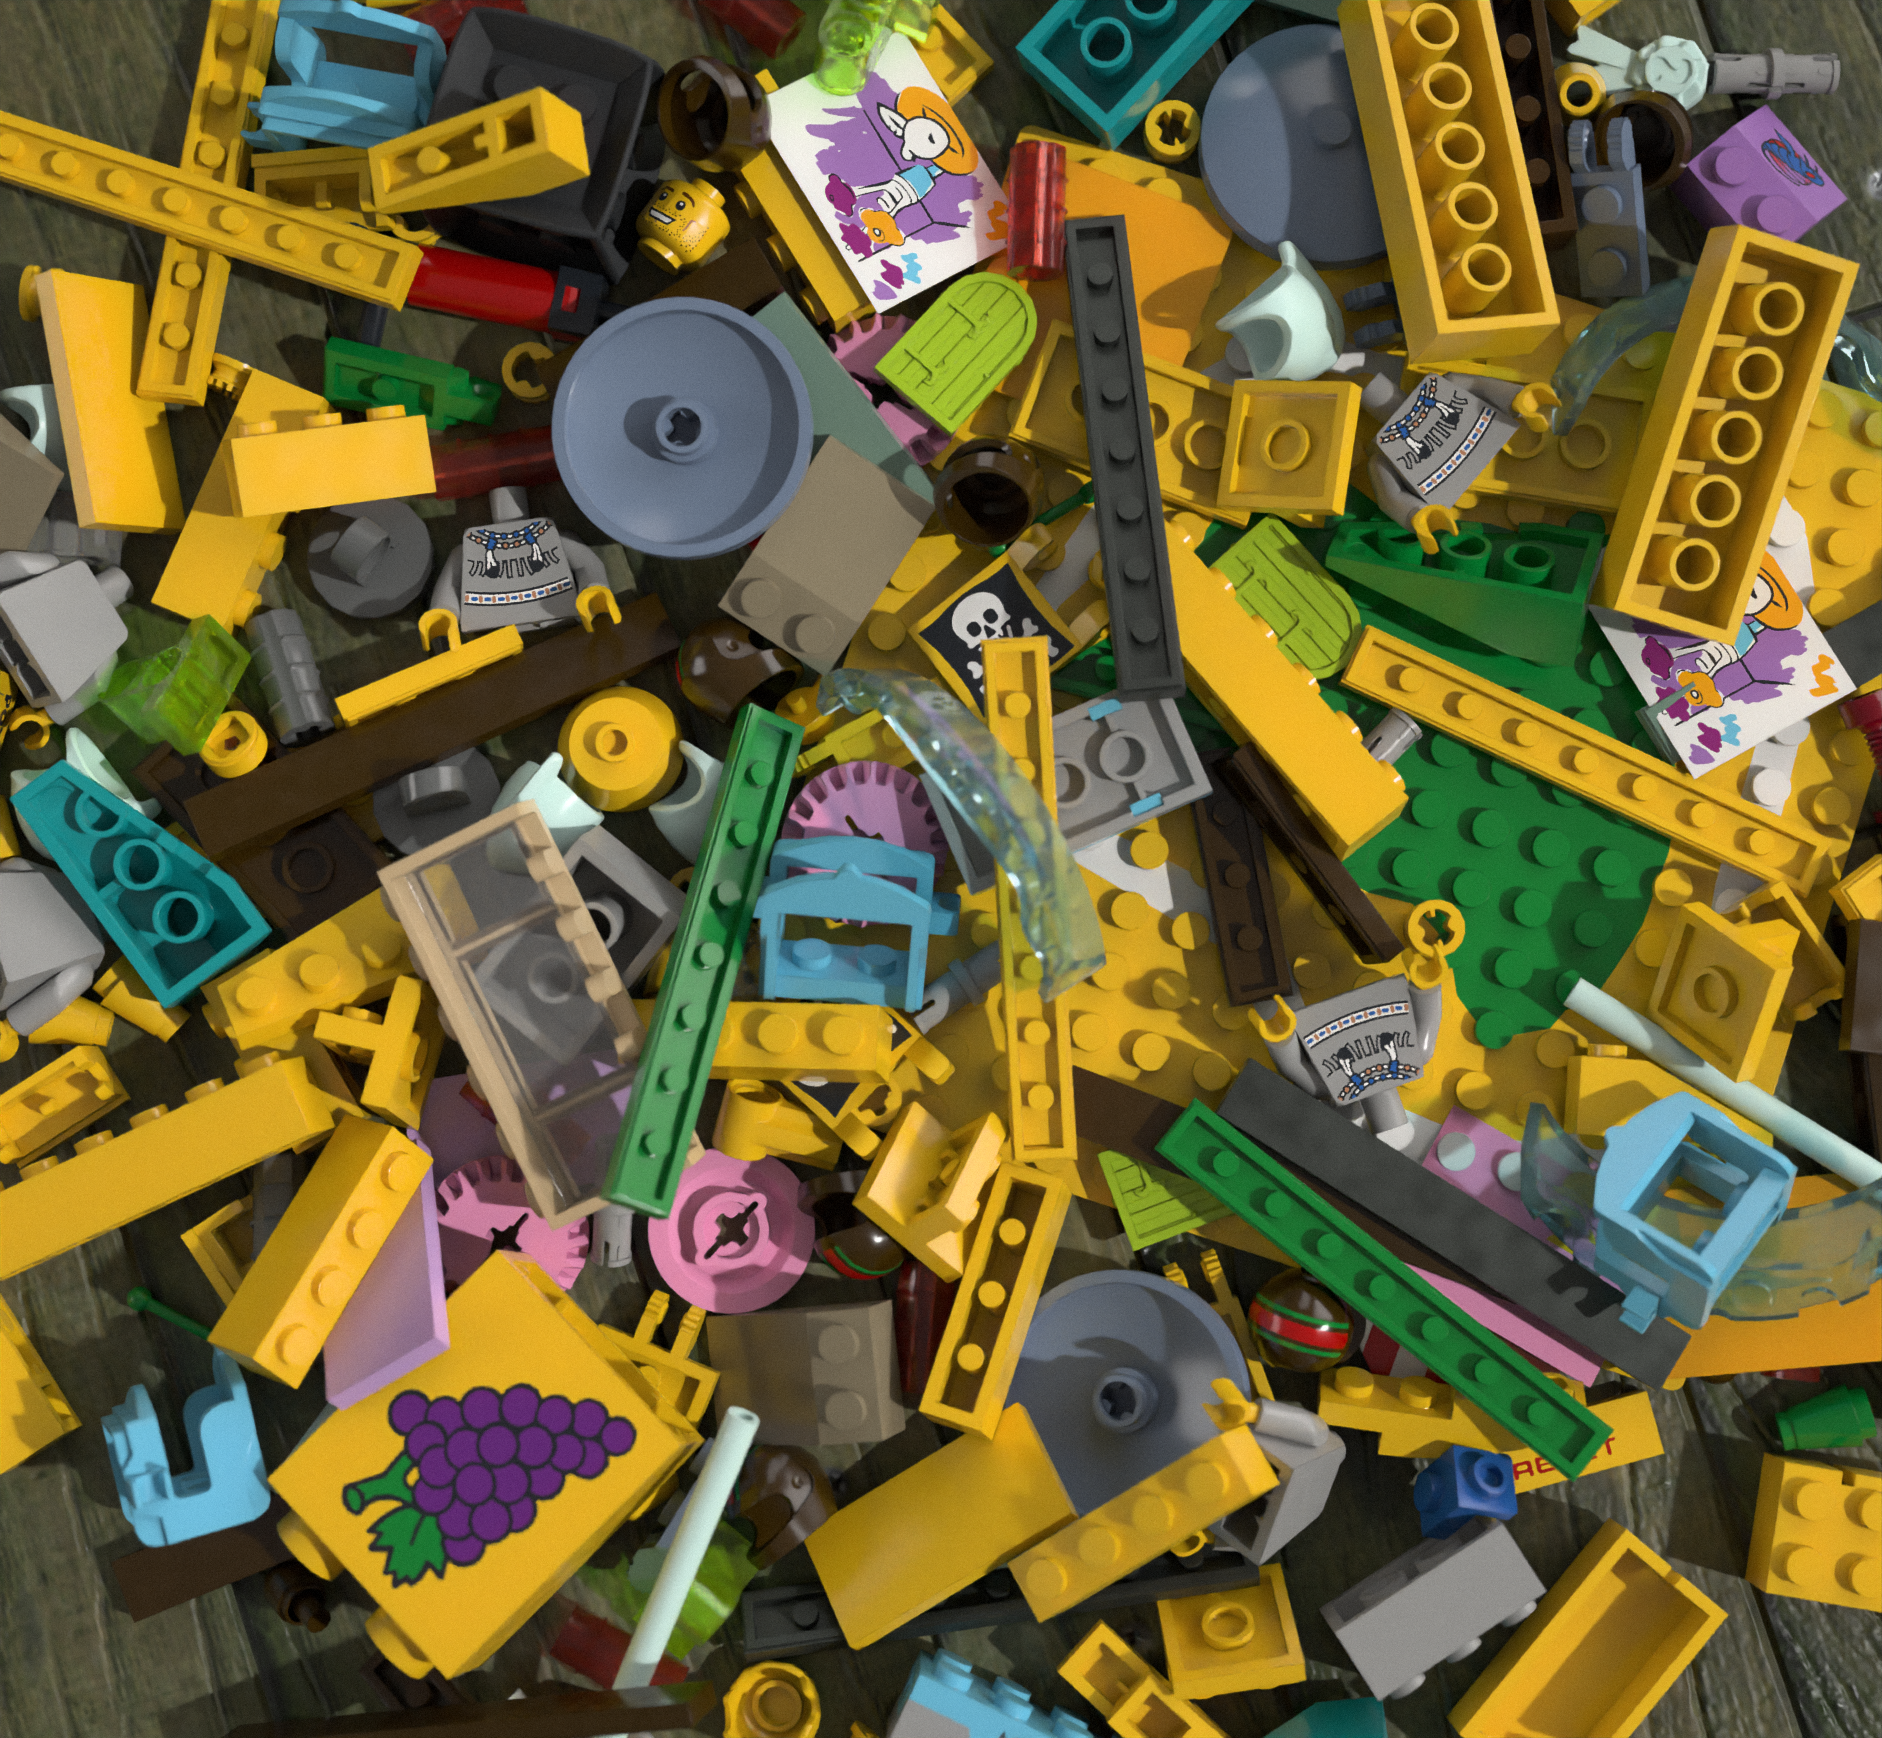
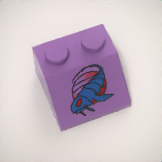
(1758, 180)

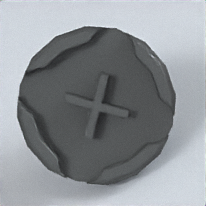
(436, 801)

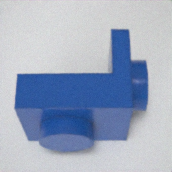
(1462, 1486)

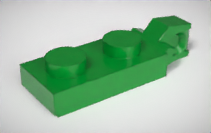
(375, 377)

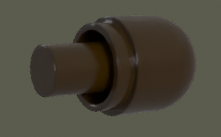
(297, 1596)

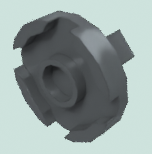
(371, 558)

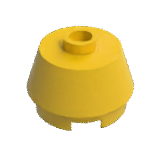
(620, 749)

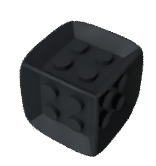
(616, 93)

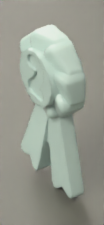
(1663, 65)

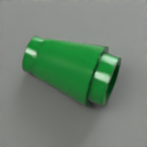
(1827, 1420)

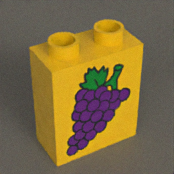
(482, 1470)

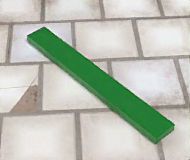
(703, 964)
(1384, 1290)

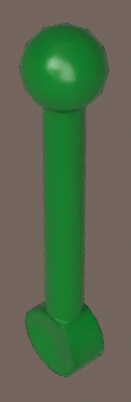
(1084, 495)
(141, 1299)

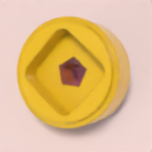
(234, 745)

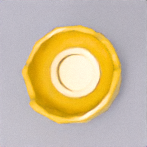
(772, 1702)

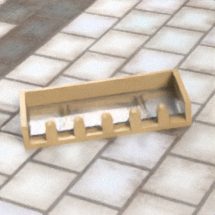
(526, 999)

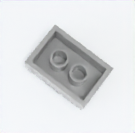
(627, 901)
(1432, 1605)

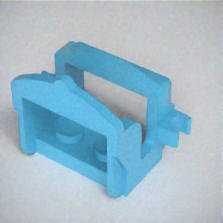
(341, 100)
(843, 972)
(1637, 1172)
(227, 1470)

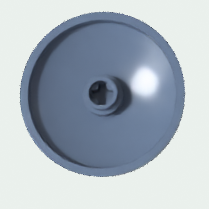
(1290, 152)
(682, 428)
(1121, 1378)

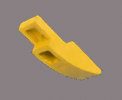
(1416, 1413)
(1130, 1691)

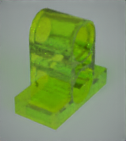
(863, 34)
(180, 688)
(713, 1590)

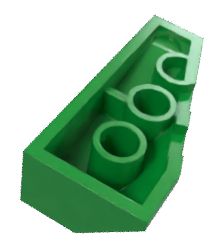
(1504, 589)

